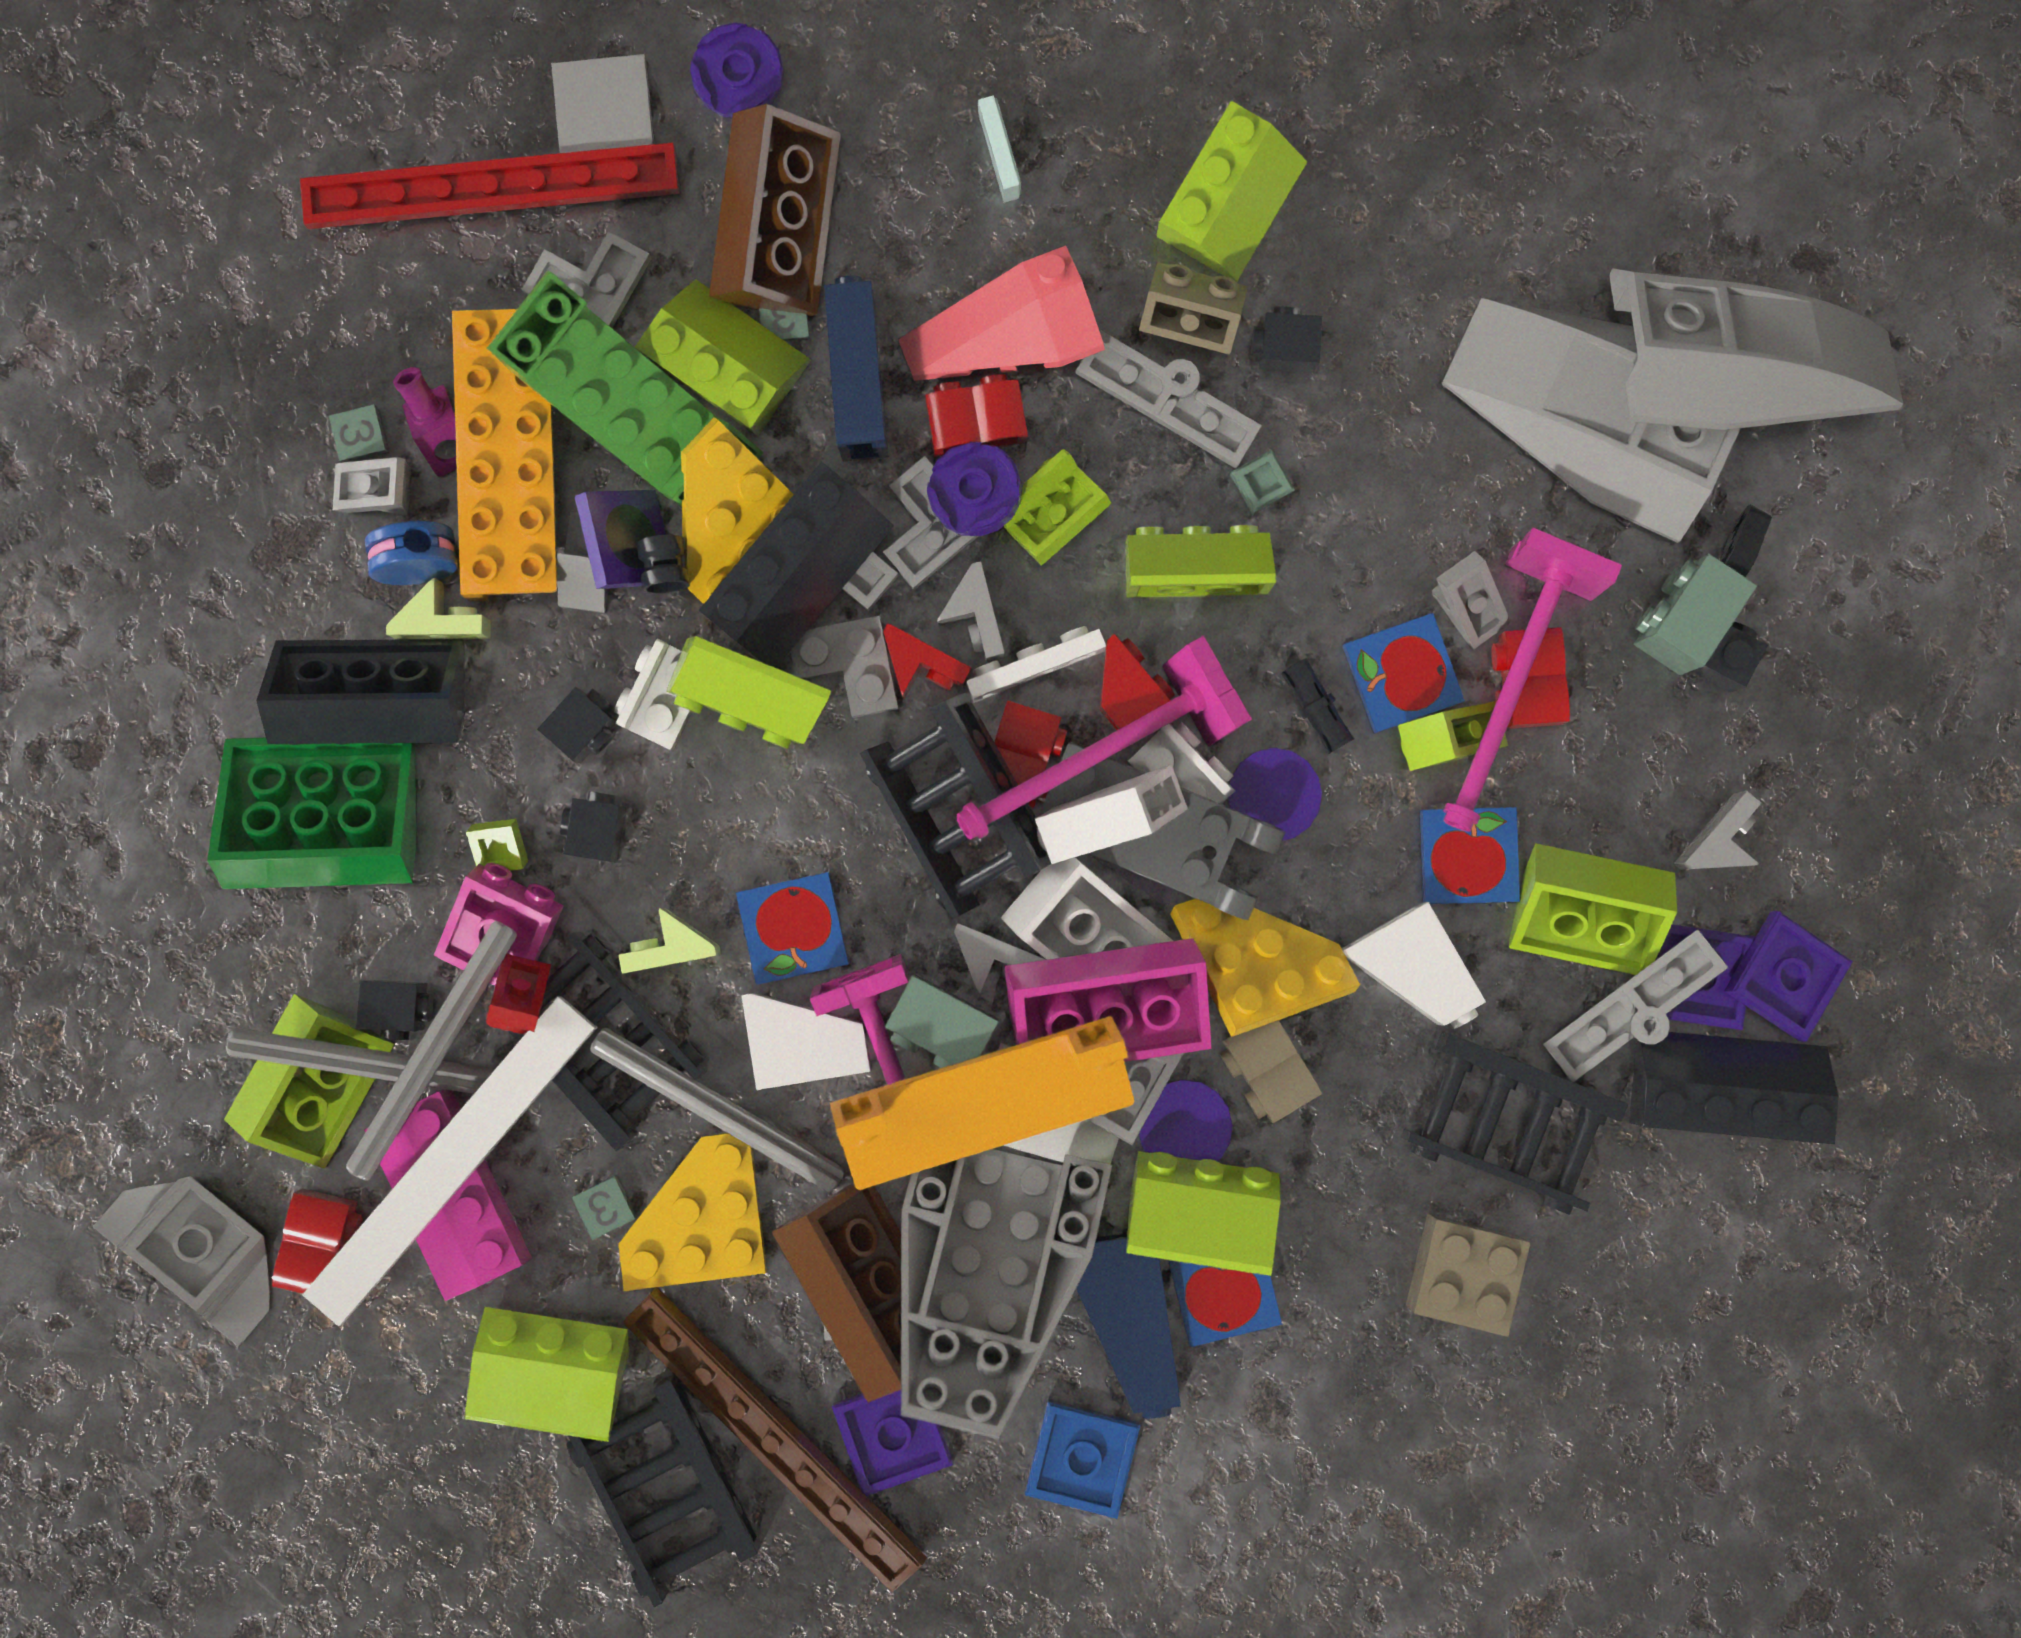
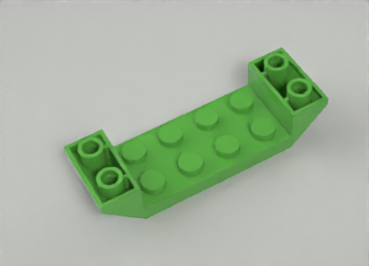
(604, 384)

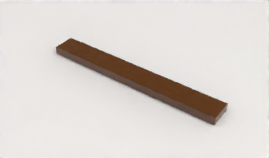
(775, 1440)

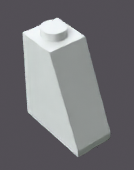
(1111, 815)
(1419, 965)
(798, 1047)

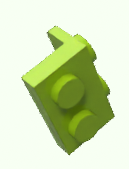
(1055, 507)

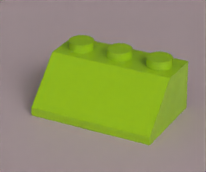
(1232, 192)
(723, 356)
(1199, 563)
(746, 692)
(1593, 910)
(298, 1107)
(1203, 1213)
(546, 1374)

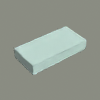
(999, 148)

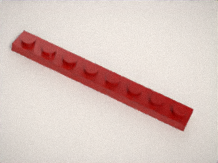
(489, 185)

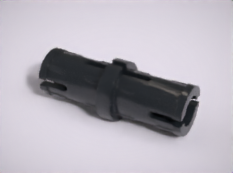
(1317, 705)

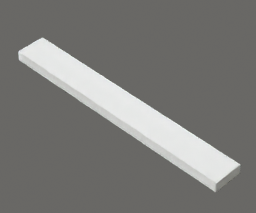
(449, 1161)

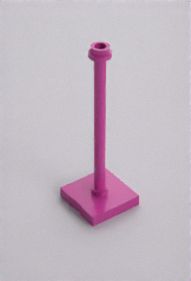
(1561, 568)
(1202, 693)
(862, 991)

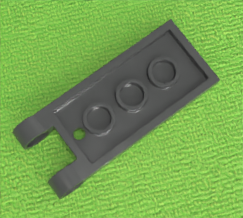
(1175, 850)

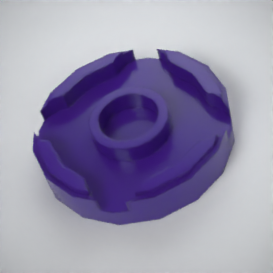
(736, 69)
(974, 489)
(1277, 789)
(1188, 1122)

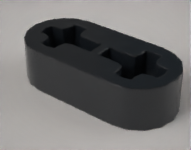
(1746, 540)

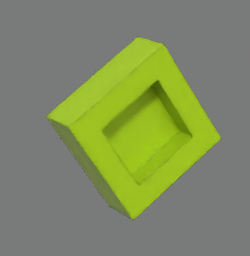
(498, 844)

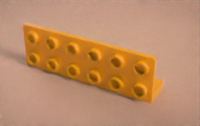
(501, 468)
(983, 1103)

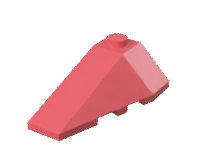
(1019, 318)

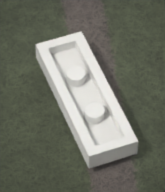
(1035, 662)

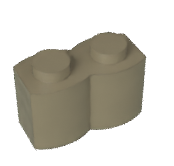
(1271, 1069)

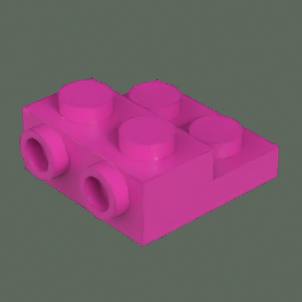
(491, 897)

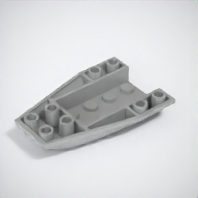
(1748, 354)
(1562, 397)
(986, 1278)

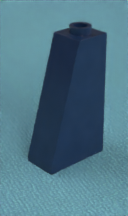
(855, 370)
(1132, 1323)

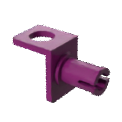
(428, 417)

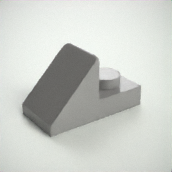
(372, 486)
(575, 574)
(1472, 600)
(973, 601)
(1714, 844)
(981, 951)

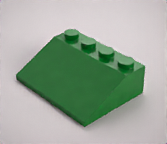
(314, 815)

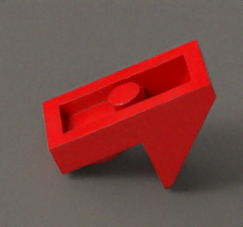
(912, 654)
(518, 994)

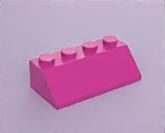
(1149, 991)
(475, 1231)

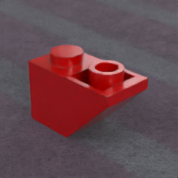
(1127, 687)

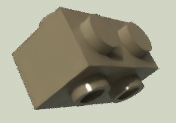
(1193, 307)

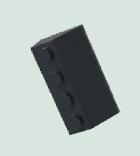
(797, 566)
(363, 691)
(1735, 1088)

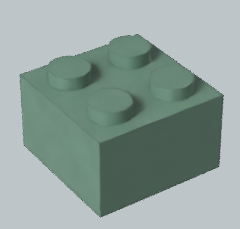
(1694, 613)
(939, 1023)

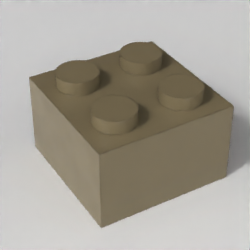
(1467, 1275)

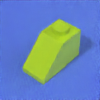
(1445, 735)

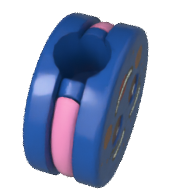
(411, 552)

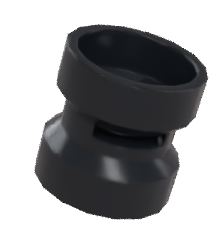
(663, 564)

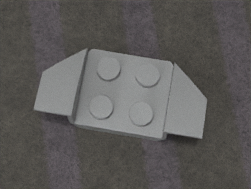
(195, 1251)

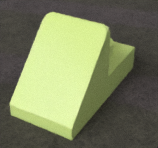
(425, 618)
(681, 945)

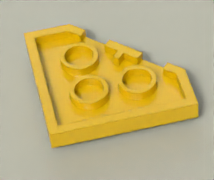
(724, 506)
(1263, 965)
(699, 1222)

